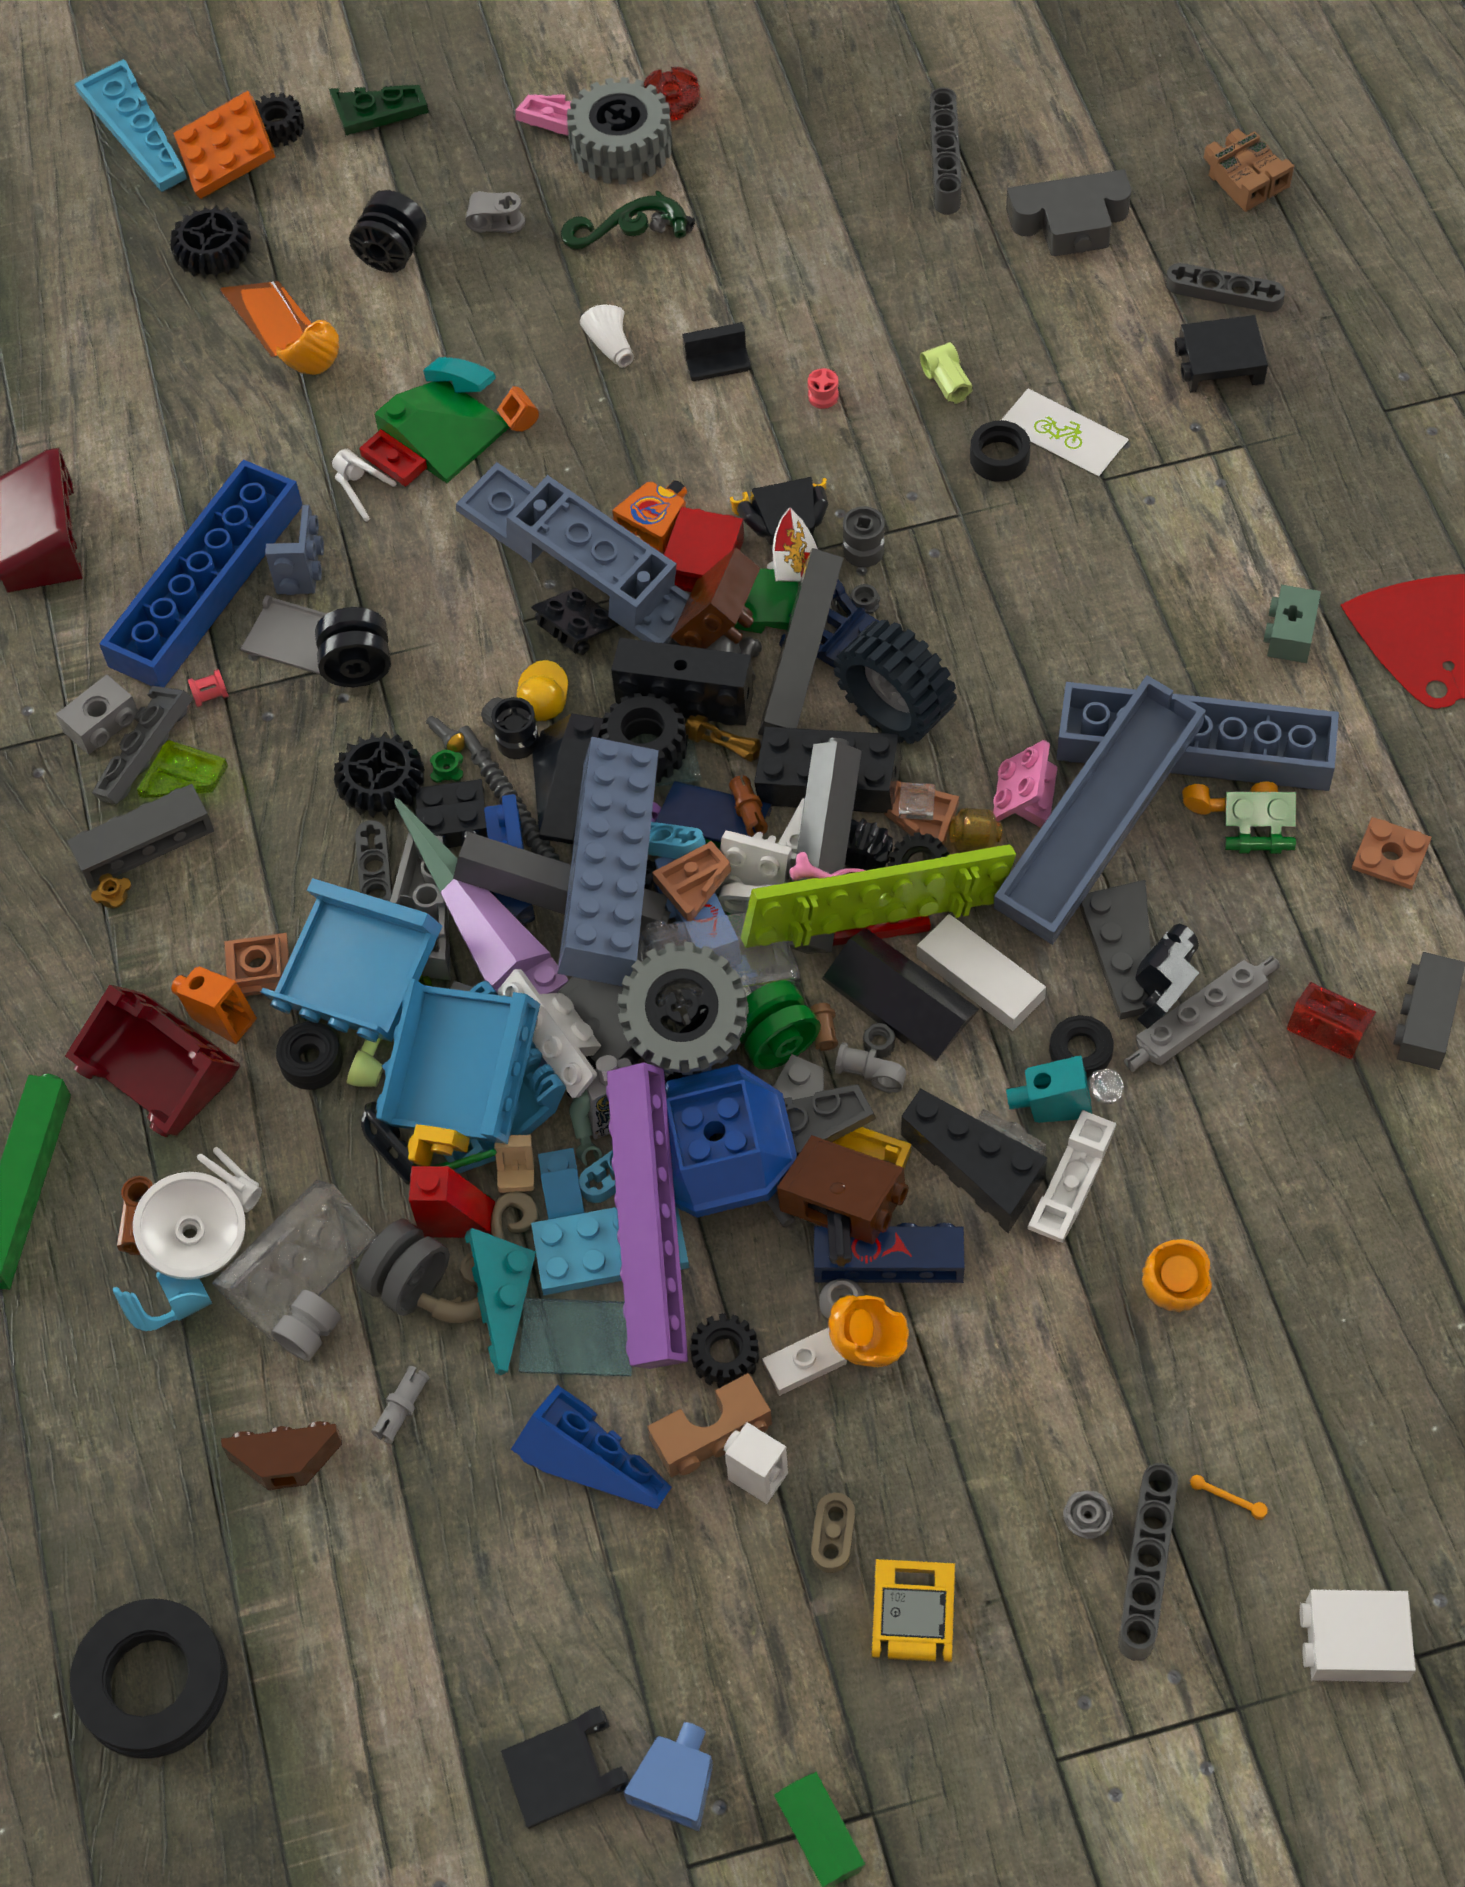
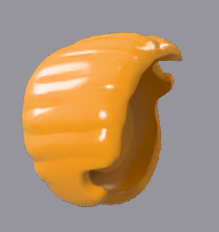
(313, 350)
(1177, 1275)
(867, 1331)

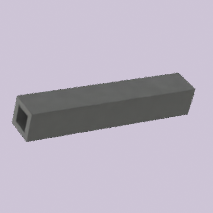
(802, 641)
(828, 816)
(531, 877)

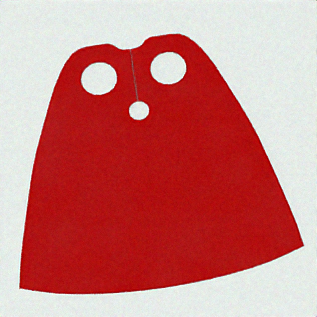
(1415, 631)

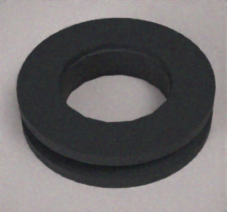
(107, 1644)

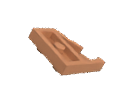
(693, 878)

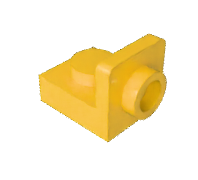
(434, 1139)

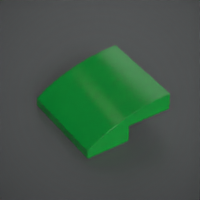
(770, 602)

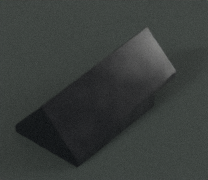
(899, 993)

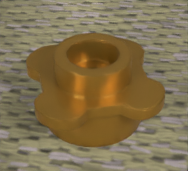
(114, 898)

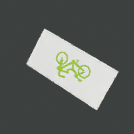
(1065, 432)

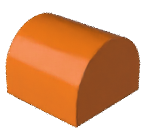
(518, 410)

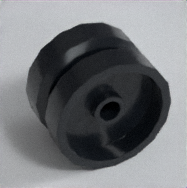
(352, 647)

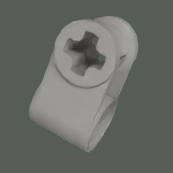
(491, 211)

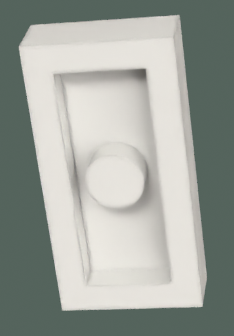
(802, 1362)

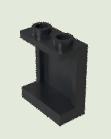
(1221, 351)

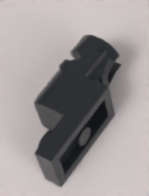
(1166, 972)

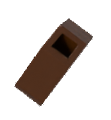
(284, 1454)

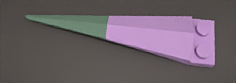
(487, 927)

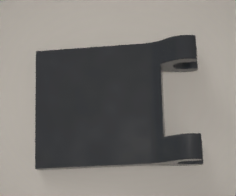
(560, 1770)

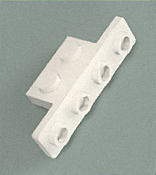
(559, 1034)

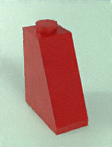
(447, 1203)

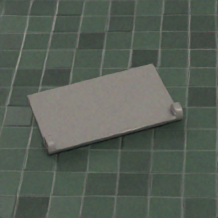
(285, 634)

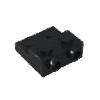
(453, 810)

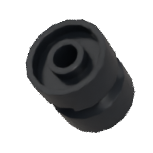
(515, 727)

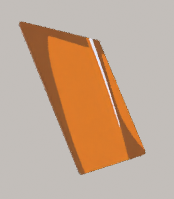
(268, 313)

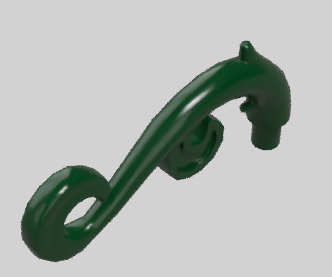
(622, 216)

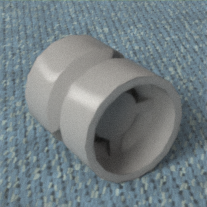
(309, 1321)

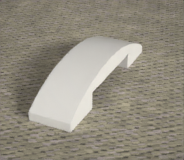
(1073, 1177)

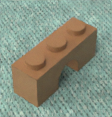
(686, 1445)

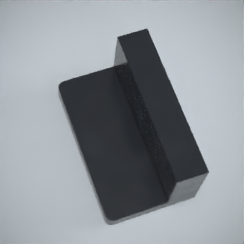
(716, 352)

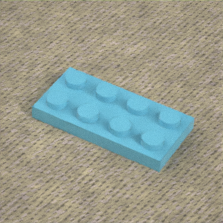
(583, 1250)

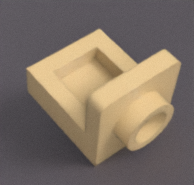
(515, 1164)

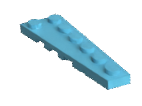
(125, 112)

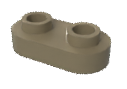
(833, 1534)

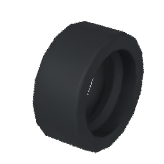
(1000, 432)

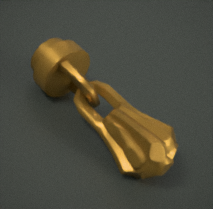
(745, 747)

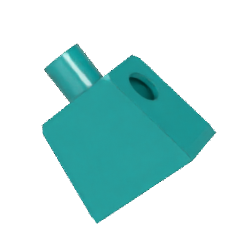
(1053, 1091)

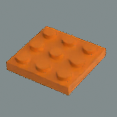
(224, 144)

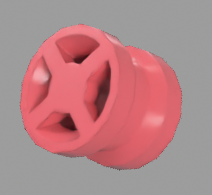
(823, 388)

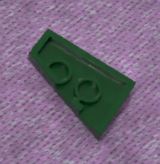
(372, 109)

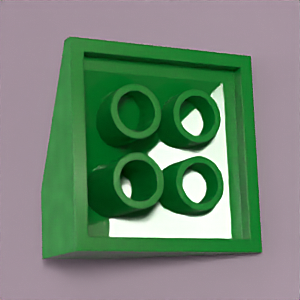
(441, 426)

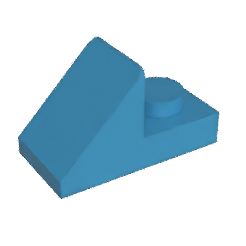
(560, 1183)

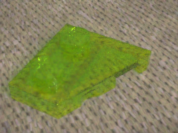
(181, 766)

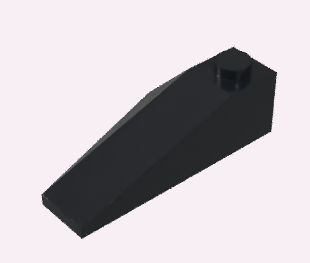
(558, 774)

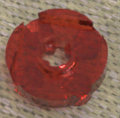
(683, 82)

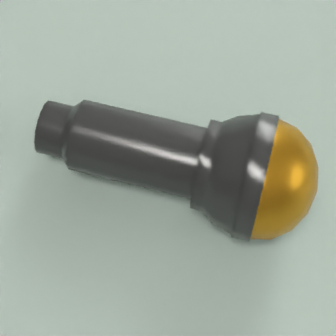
(452, 739)

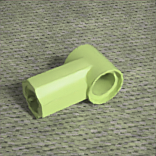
(944, 366)

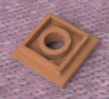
(1386, 837)
(242, 951)

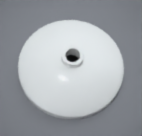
(186, 1203)

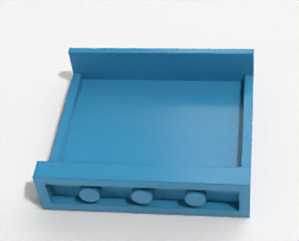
(355, 961)
(458, 1061)

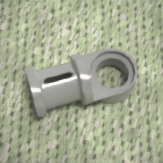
(883, 1074)

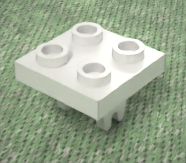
(755, 859)

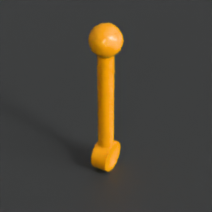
(1257, 1510)

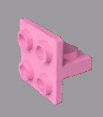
(1026, 785)

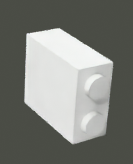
(1358, 1635)

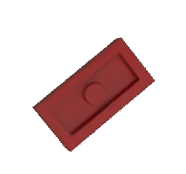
(393, 457)

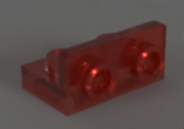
(1330, 1020)

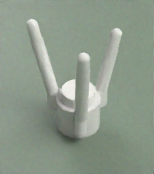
(352, 468)
(243, 1186)

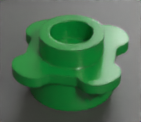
(444, 759)

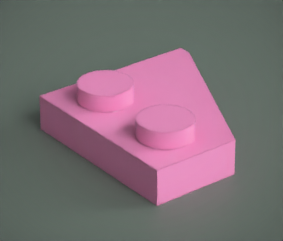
(545, 112)

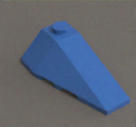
(571, 1445)

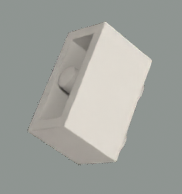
(755, 1462)

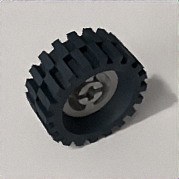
(895, 681)

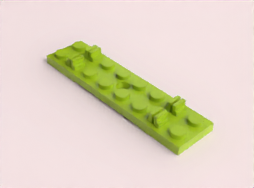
(875, 896)

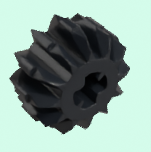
(868, 846)

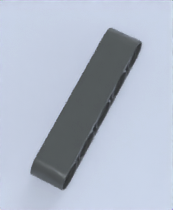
(945, 150)
(1143, 1578)

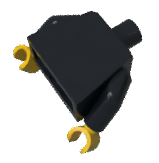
(772, 501)

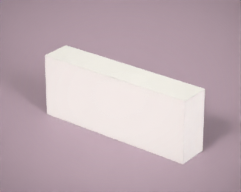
(981, 972)

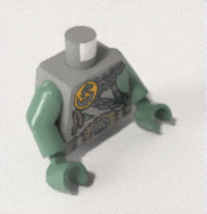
(591, 1110)

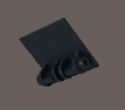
(573, 619)

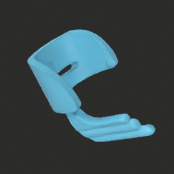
(183, 1296)

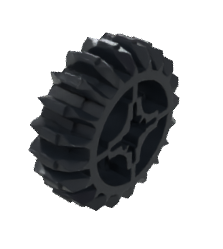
(210, 241)
(366, 762)

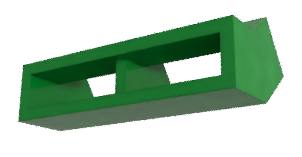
(820, 1830)

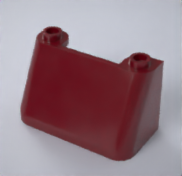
(37, 524)
(151, 1058)

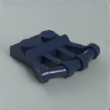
(846, 630)

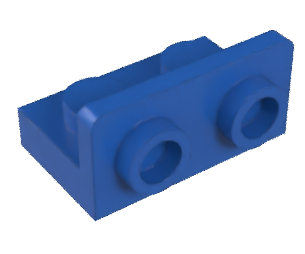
(504, 822)

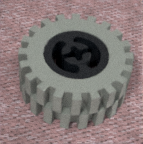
(619, 130)
(721, 995)

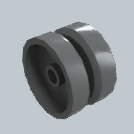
(402, 1266)

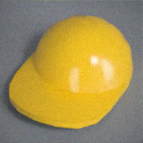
(545, 688)

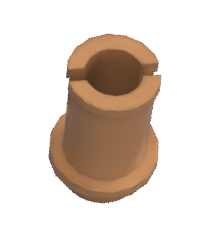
(826, 1038)

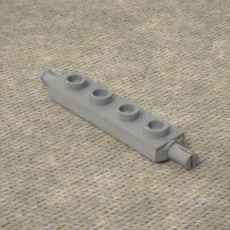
(1201, 1013)

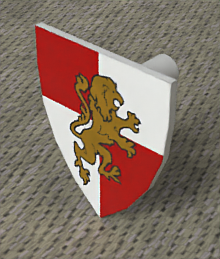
(791, 548)

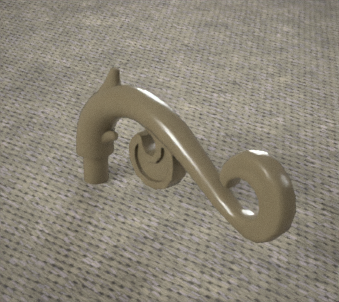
(460, 1312)

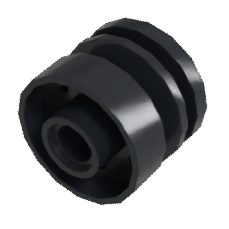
(388, 231)

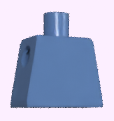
(674, 1778)

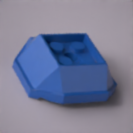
(749, 1157)

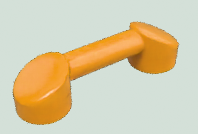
(1197, 797)

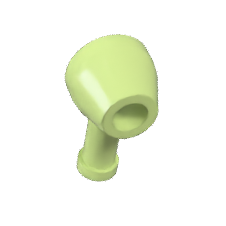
(365, 1068)

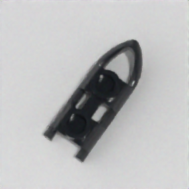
(384, 1140)

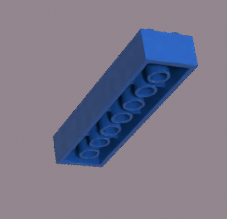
(201, 575)

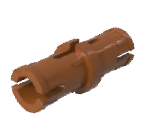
(748, 805)

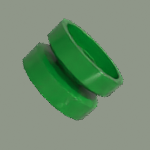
(778, 1025)

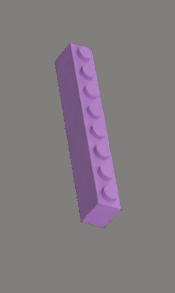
(646, 1217)

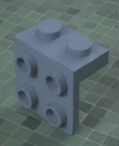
(296, 565)

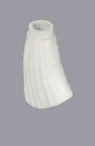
(605, 329)

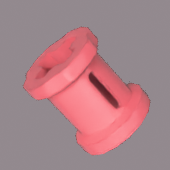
(202, 696)

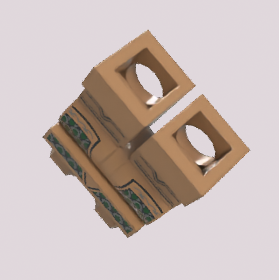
(1247, 168)

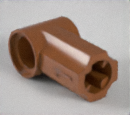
(130, 1192)

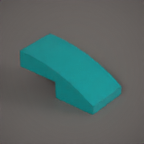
(464, 374)

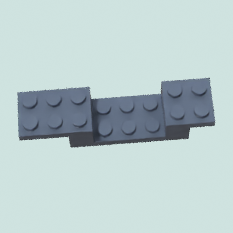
(585, 541)

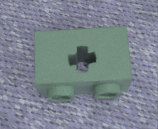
(1293, 623)

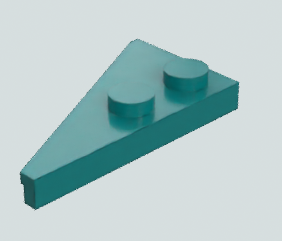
(502, 1282)

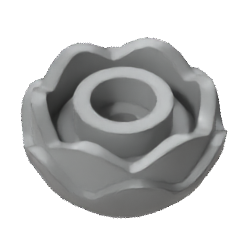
(835, 1290)
(1092, 1503)

